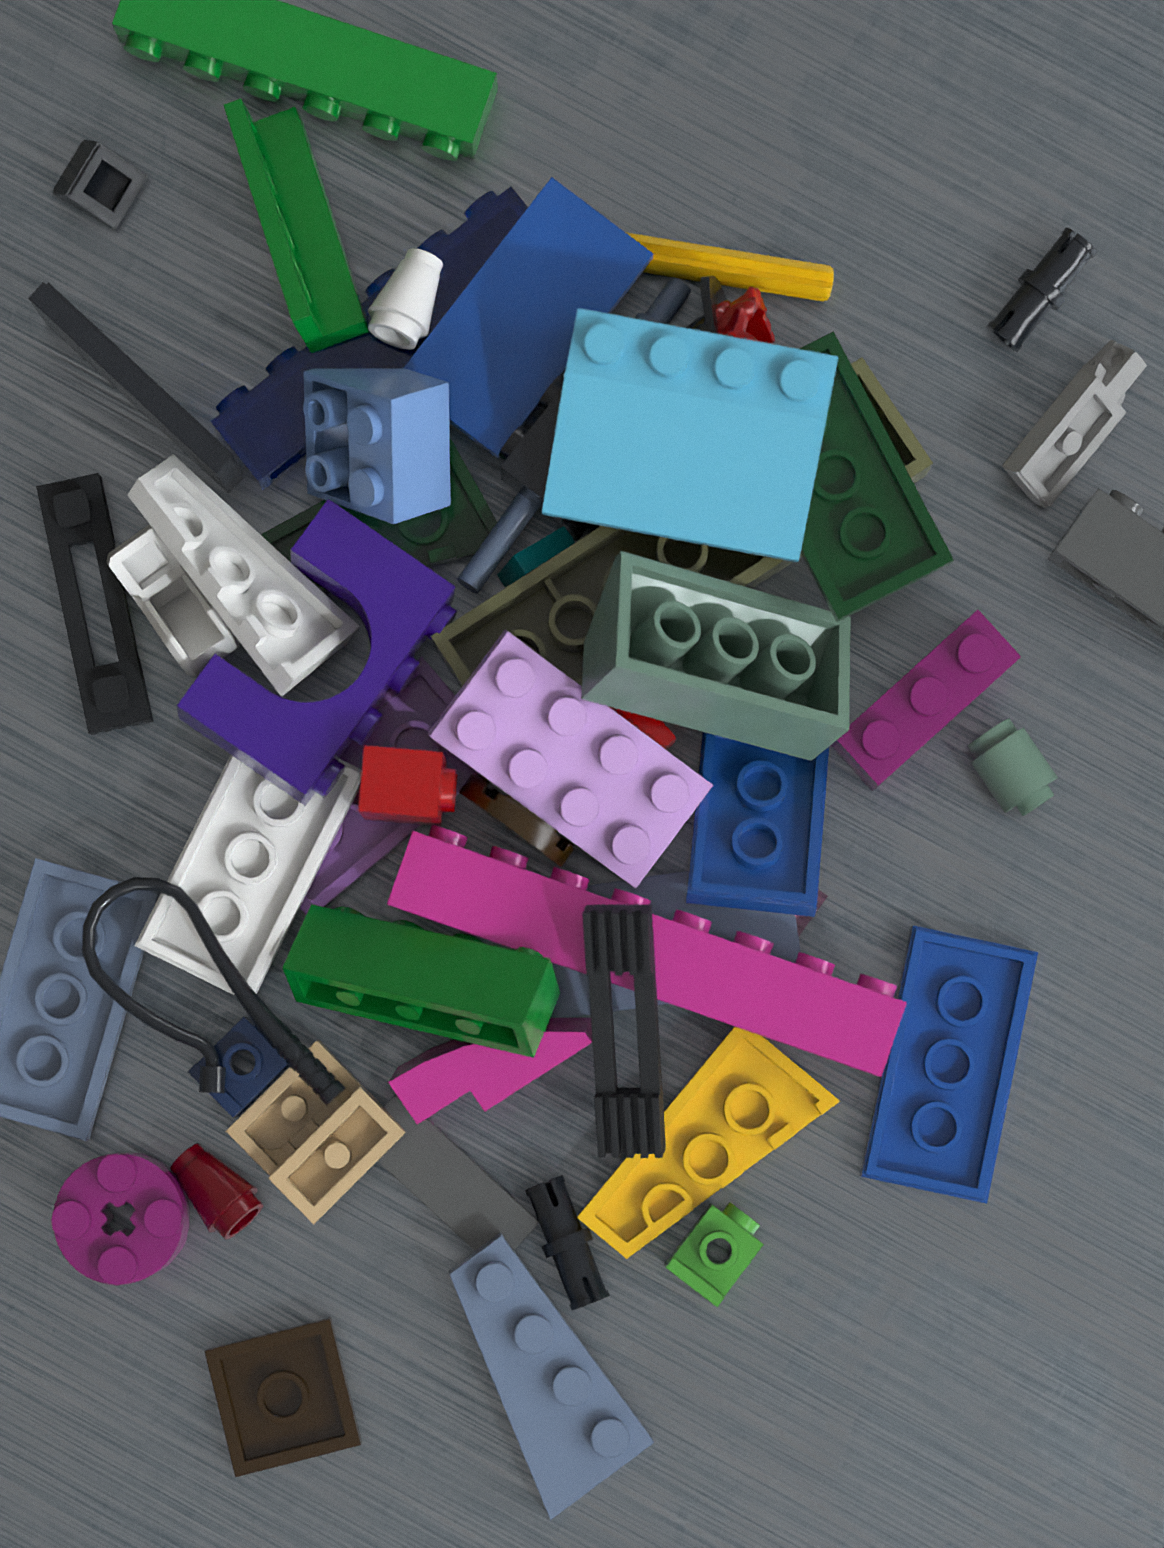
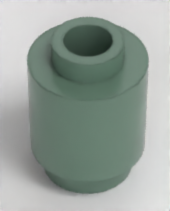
(1012, 768)

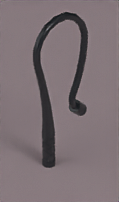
(212, 1076)

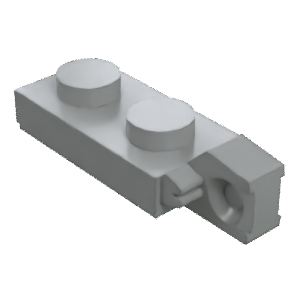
(1074, 424)

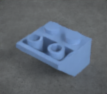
(378, 440)

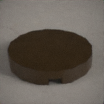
(517, 820)

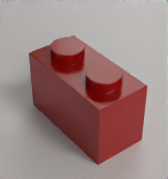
(406, 786)

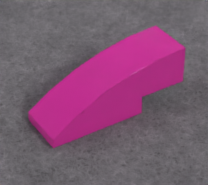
(489, 1073)

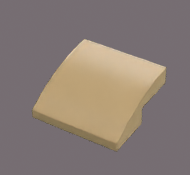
(311, 1147)

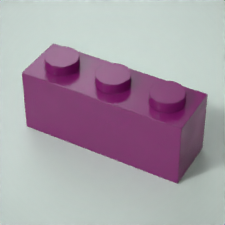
(925, 700)

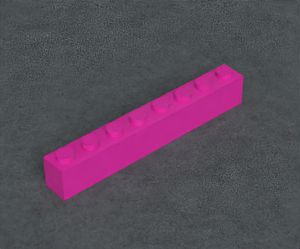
(693, 968)

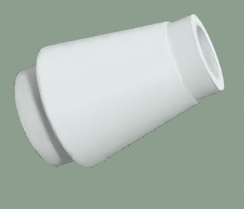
(407, 300)

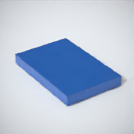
(757, 829)

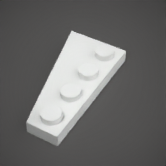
(254, 589)

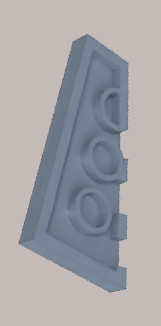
(553, 1390)

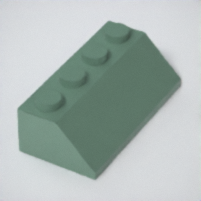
(718, 658)

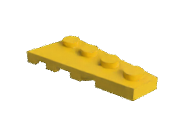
(716, 1128)

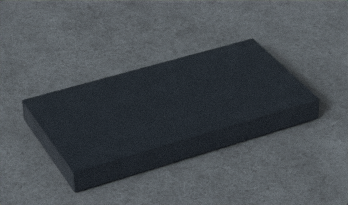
(137, 386)

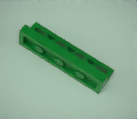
(298, 226)

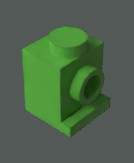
(690, 1258)

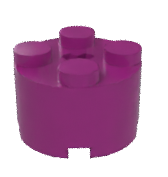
(84, 1218)

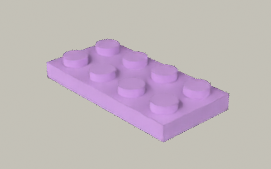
(569, 759)

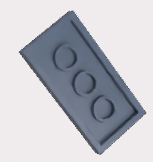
(53, 1015)

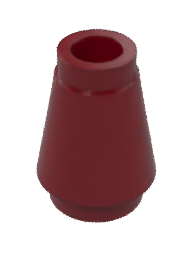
(216, 1191)

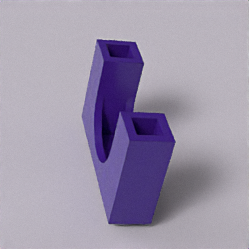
(302, 741)

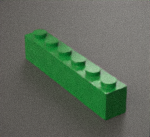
(319, 63)

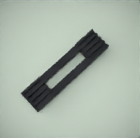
(113, 692)
(620, 942)

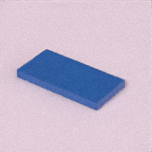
(520, 310)
(949, 1064)

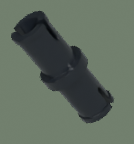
(1041, 289)
(567, 1242)

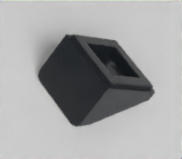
(99, 183)

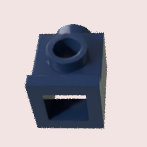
(244, 1089)

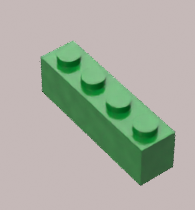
(422, 979)

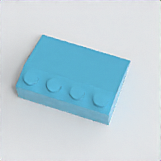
(688, 435)

